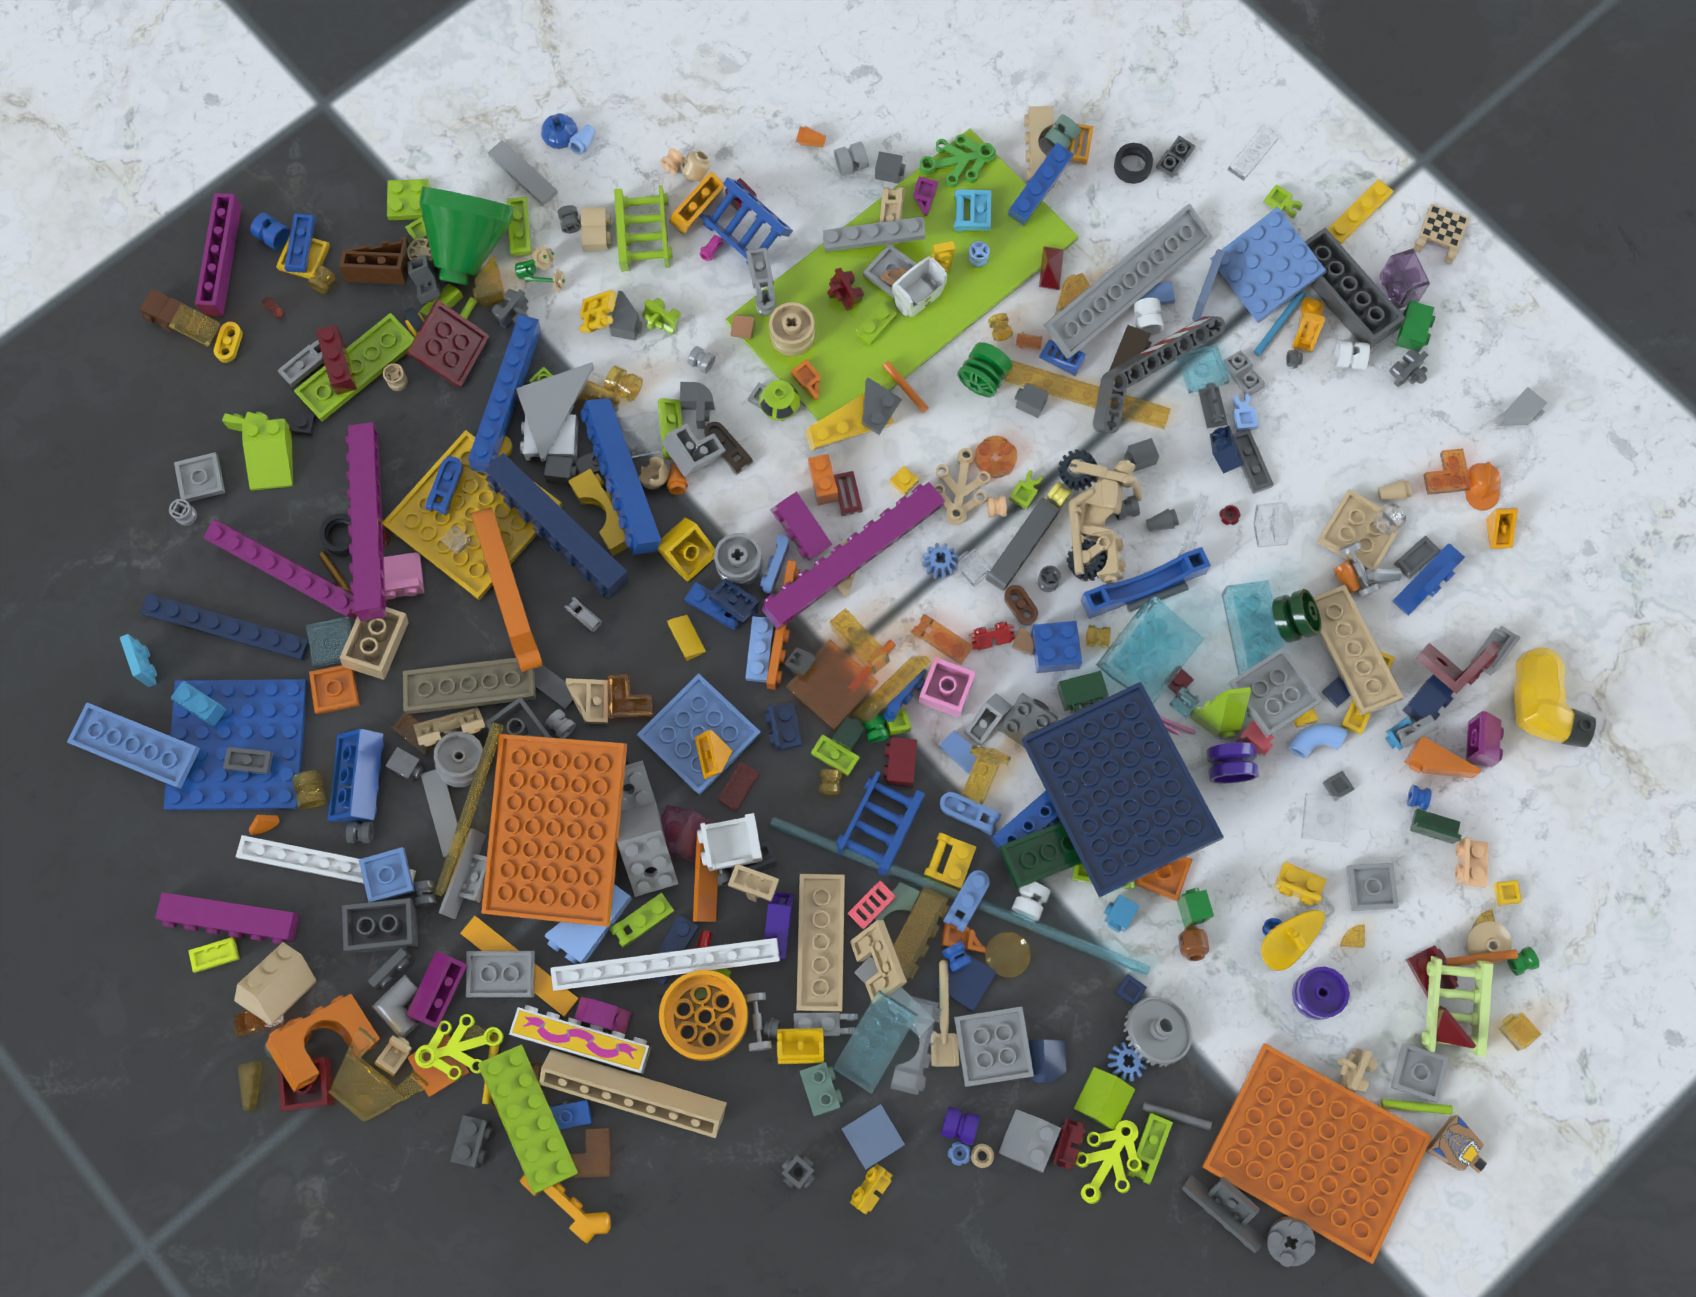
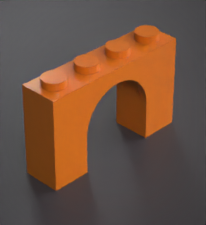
(288, 1044)

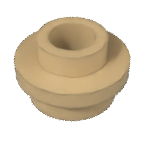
(989, 1155)

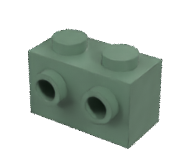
(820, 1089)

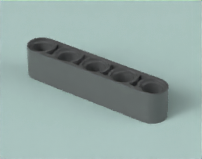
(1022, 544)

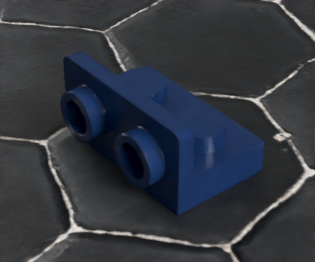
(734, 600)
(784, 726)

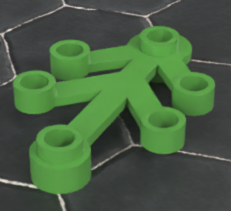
(960, 158)

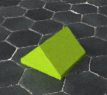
(1104, 1098)

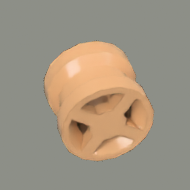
(672, 161)
(996, 506)

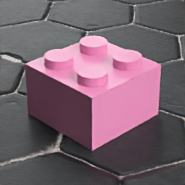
(947, 687)

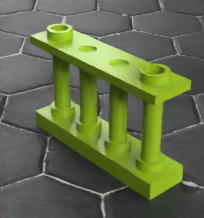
(625, 238)

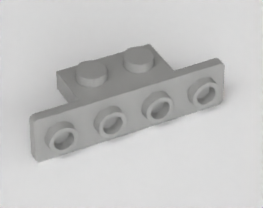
(467, 877)

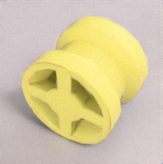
(1059, 494)

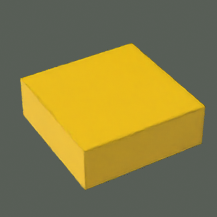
(1507, 892)

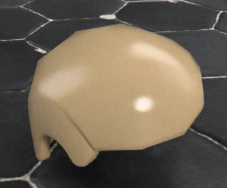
(654, 474)

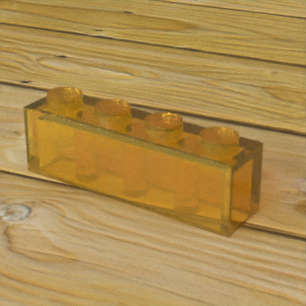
(918, 929)

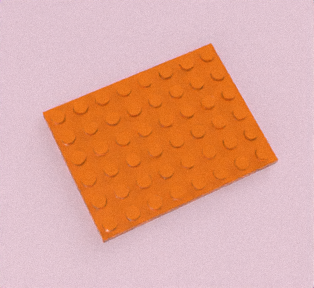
(554, 829)
(1317, 1152)

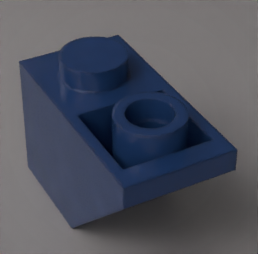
(1225, 449)

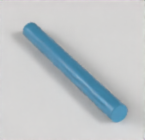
(1279, 323)

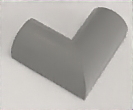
(392, 1007)

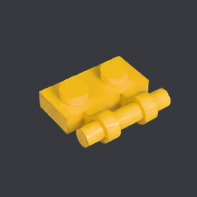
(597, 307)

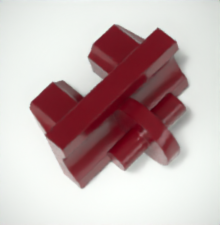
(841, 288)

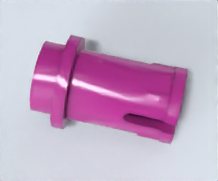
(707, 252)

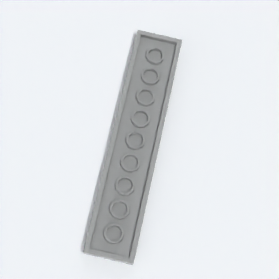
(1127, 281)

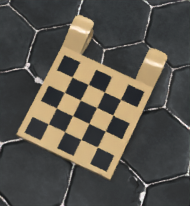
(1444, 229)

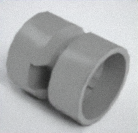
(851, 158)

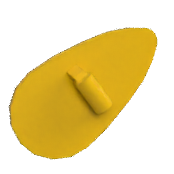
(1291, 939)

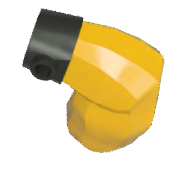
(1542, 698)

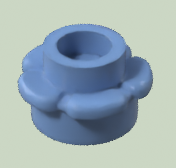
(964, 1149)

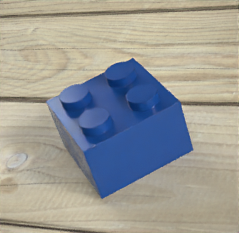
(1056, 646)

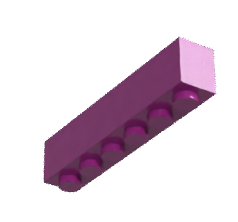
(218, 254)
(227, 917)

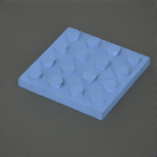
(1269, 265)
(689, 714)

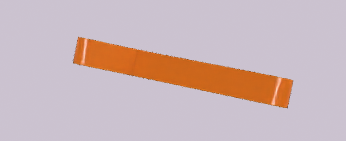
(506, 590)

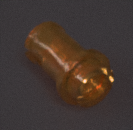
(1028, 340)

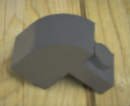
(425, 279)
(699, 398)

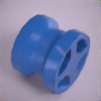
(1419, 797)

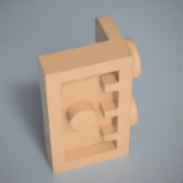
(1472, 863)

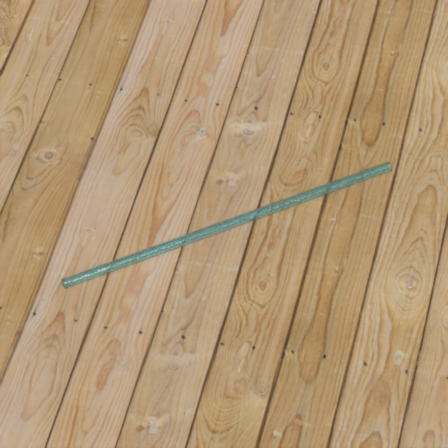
(983, 906)

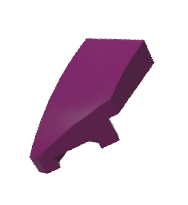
(925, 193)

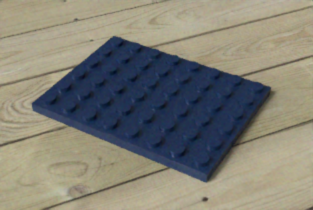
(1121, 789)

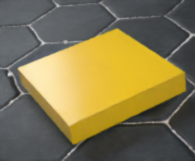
(317, 256)

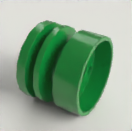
(985, 369)

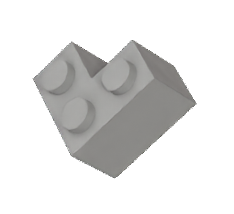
(690, 453)

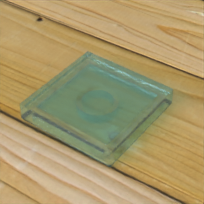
(1203, 367)
(328, 640)

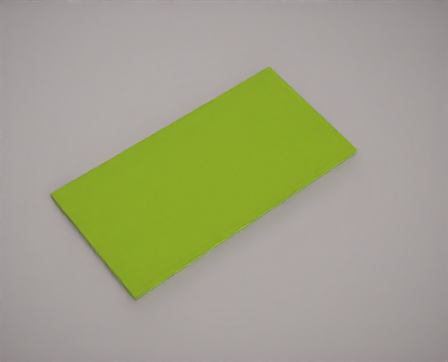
(908, 341)

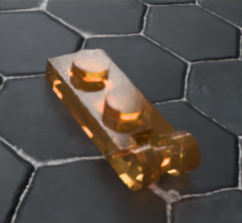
(942, 639)

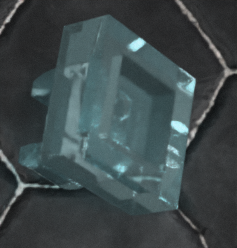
(1184, 702)

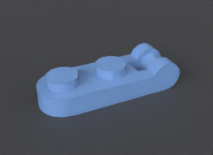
(775, 564)
(969, 812)
(968, 899)

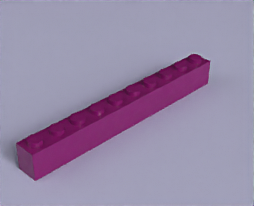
(366, 522)
(852, 556)

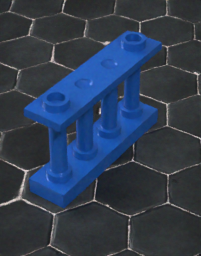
(749, 203)
(892, 840)

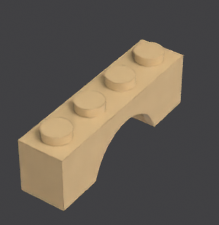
(1039, 122)

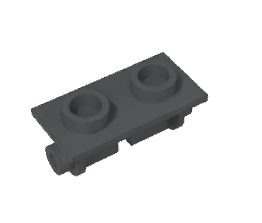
(1212, 406)

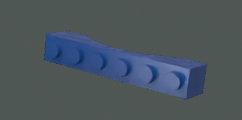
(1118, 594)

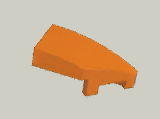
(807, 378)
(952, 936)

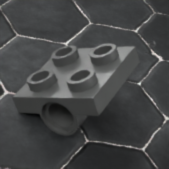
(1026, 718)

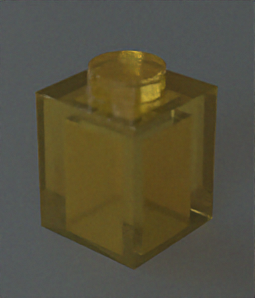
(1519, 1030)

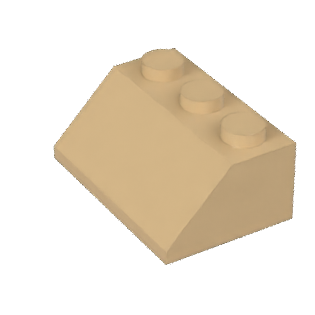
(275, 984)

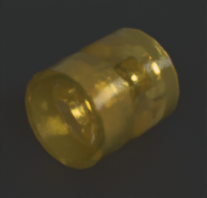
(623, 383)
(309, 790)

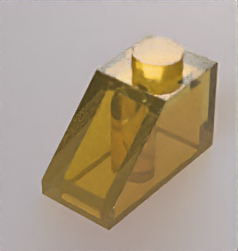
(489, 285)
(1071, 289)

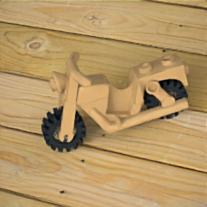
(1090, 511)

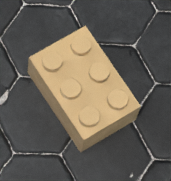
(374, 643)

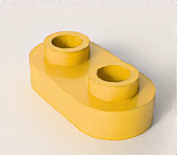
(226, 343)

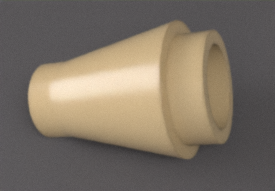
(1395, 491)

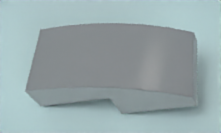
(1242, 373)

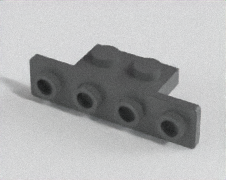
(1228, 1207)

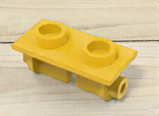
(876, 1179)

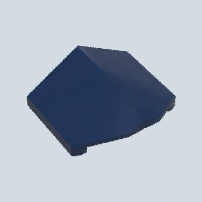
(1047, 1060)

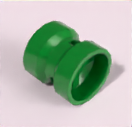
(877, 729)
(1526, 960)

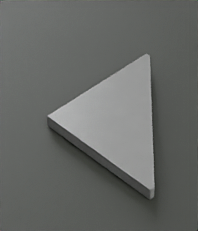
(550, 402)

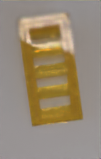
(593, 391)
(249, 1083)

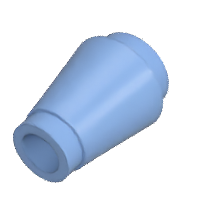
(580, 141)

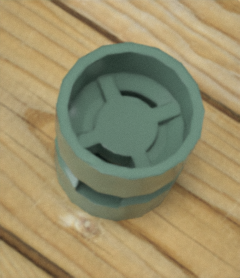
(1063, 132)

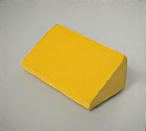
(686, 637)

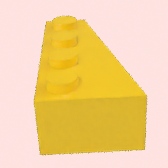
(839, 425)

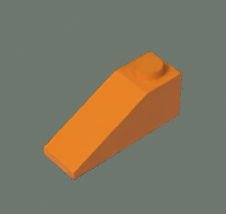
(1434, 759)

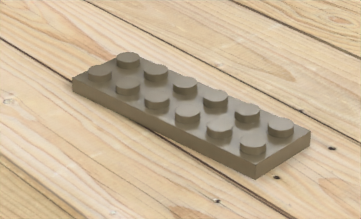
(466, 685)

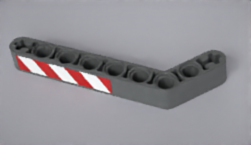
(1110, 422)

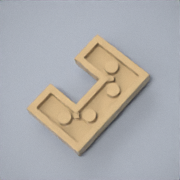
(429, 731)
(877, 942)

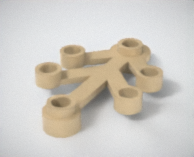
(960, 489)

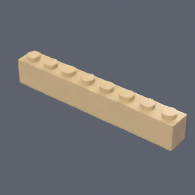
(632, 1093)

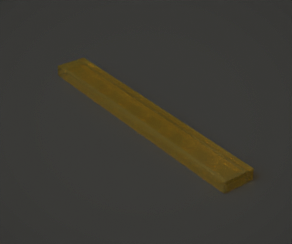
(1085, 393)
(469, 808)

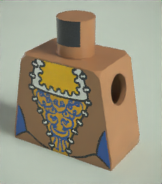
(1457, 1146)

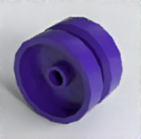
(1232, 763)
(1332, 987)

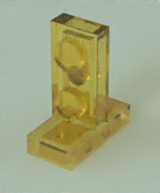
(983, 772)

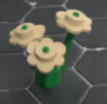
(541, 259)

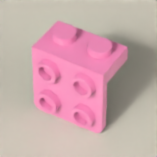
(403, 575)

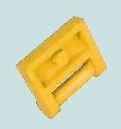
(957, 863)

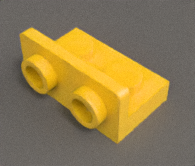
(1300, 884)

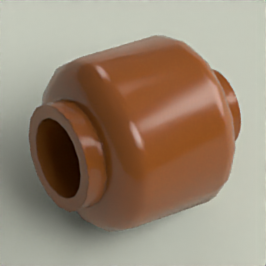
(1193, 943)

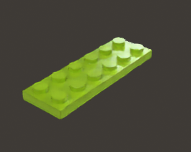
(368, 357)
(527, 1119)

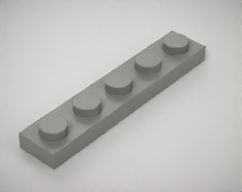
(874, 234)

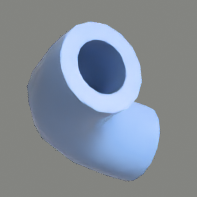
(1317, 735)

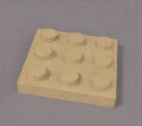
(1355, 523)

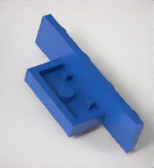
(1428, 579)

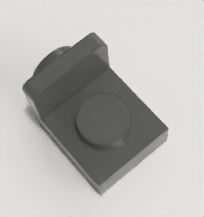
(799, 661)

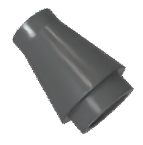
(1165, 520)

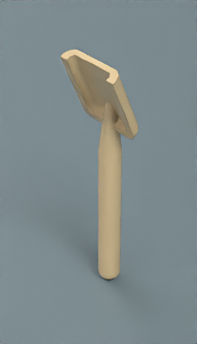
(946, 1047)

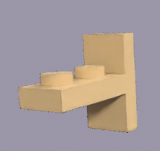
(753, 883)

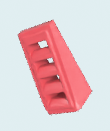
(877, 910)

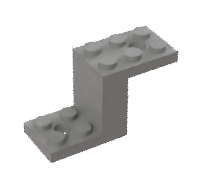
(642, 835)

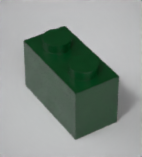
(1082, 691)

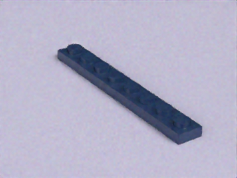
(225, 627)

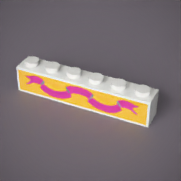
(580, 1040)

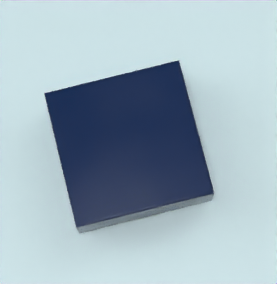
(1336, 692)
(1130, 990)

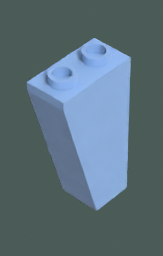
(582, 939)

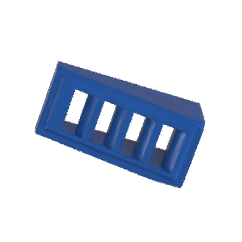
(1058, 362)

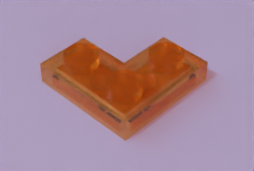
(1452, 478)
(597, 1156)

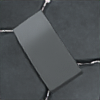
(1176, 156)

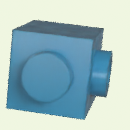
(1120, 913)

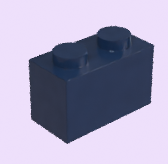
(1429, 699)

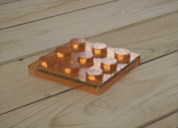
(832, 685)

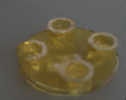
(1008, 954)

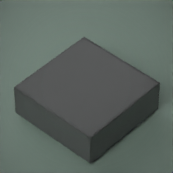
(1338, 785)

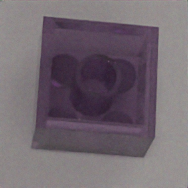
(1404, 278)

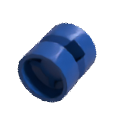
(270, 231)

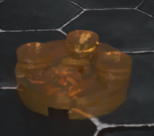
(1003, 448)

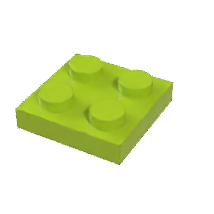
(404, 199)

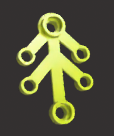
(455, 1047)
(1111, 1158)

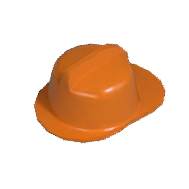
(1485, 486)

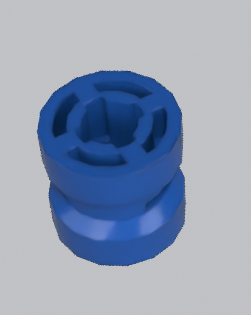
(955, 951)

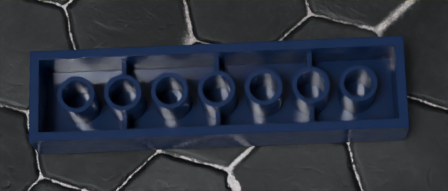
(556, 526)

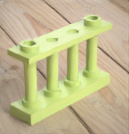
(1479, 996)

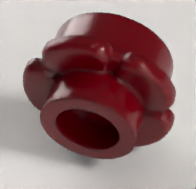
(1234, 511)

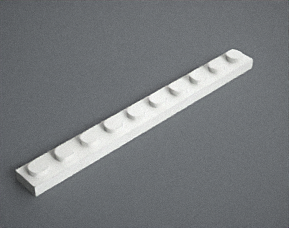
(665, 964)

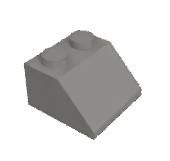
(1029, 1140)

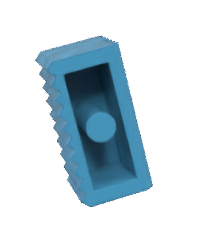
(198, 703)

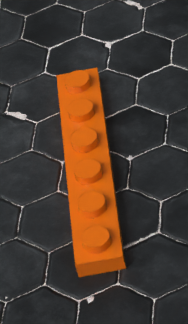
(782, 635)

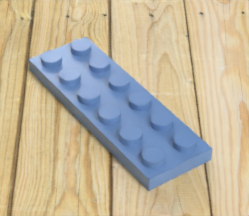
(133, 745)

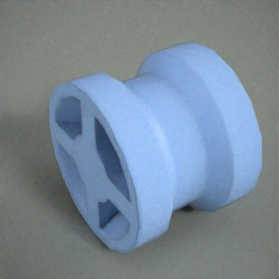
(978, 248)

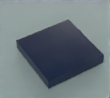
(969, 983)

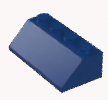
(356, 776)

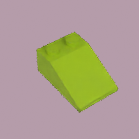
(268, 454)

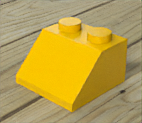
(686, 549)

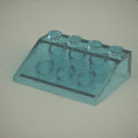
(1150, 649)

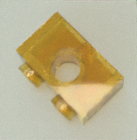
(194, 324)

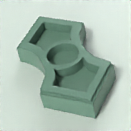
(905, 900)

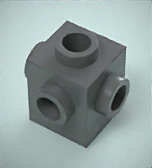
(790, 1166)

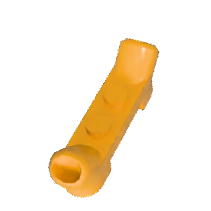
(585, 1224)

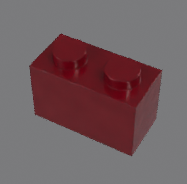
(901, 762)

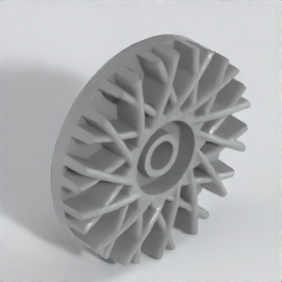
(1158, 1031)

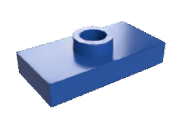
(572, 1114)

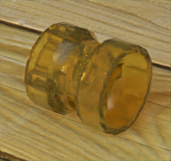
(321, 279)
(1000, 327)
(1102, 639)
(830, 782)

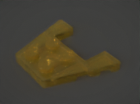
(364, 1088)

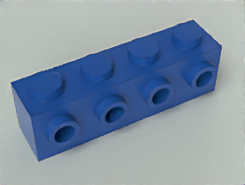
(1033, 818)

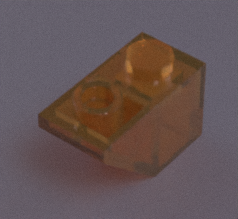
(248, 1024)

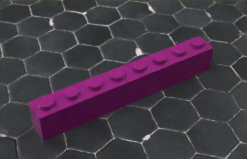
(281, 567)

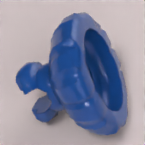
(558, 130)

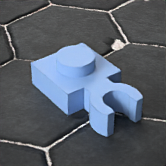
(1244, 416)

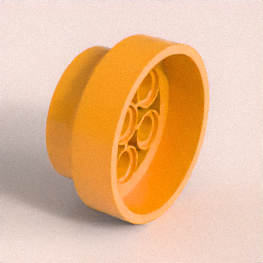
(683, 992)

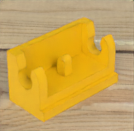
(800, 1045)

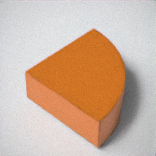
(263, 823)

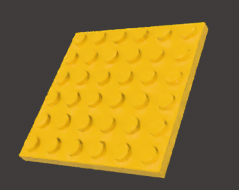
(425, 528)

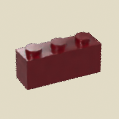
(336, 359)

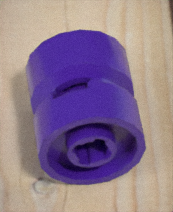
(960, 1126)

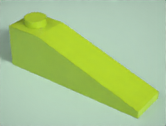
(1224, 714)

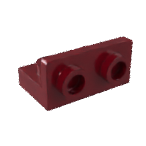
(1418, 965)

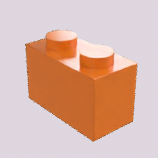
(823, 479)

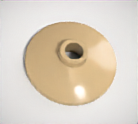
(1484, 933)

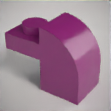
(602, 1015)

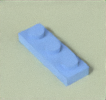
(759, 649)

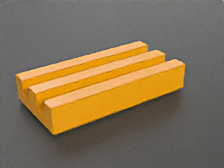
(1077, 157)

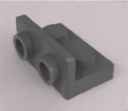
(471, 1141)

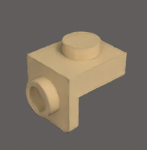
(394, 1055)

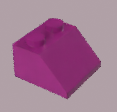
(1484, 740)

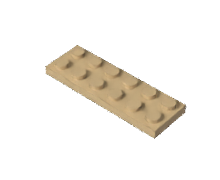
(1355, 652)
(820, 943)

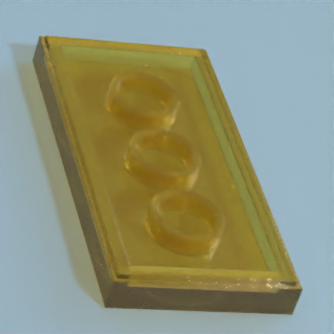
(891, 688)

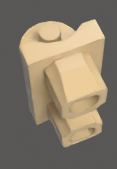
(1354, 1068)

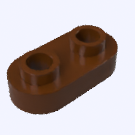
(1022, 605)

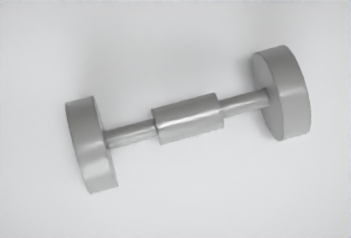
(1369, 588)
(757, 1022)

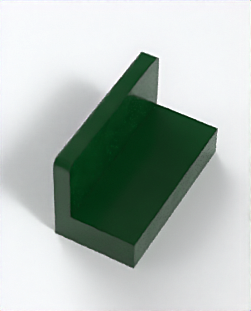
(1435, 826)

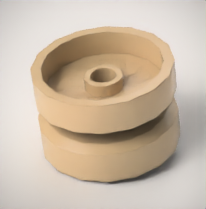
(792, 329)

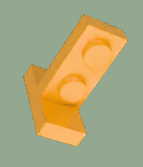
(1309, 324)

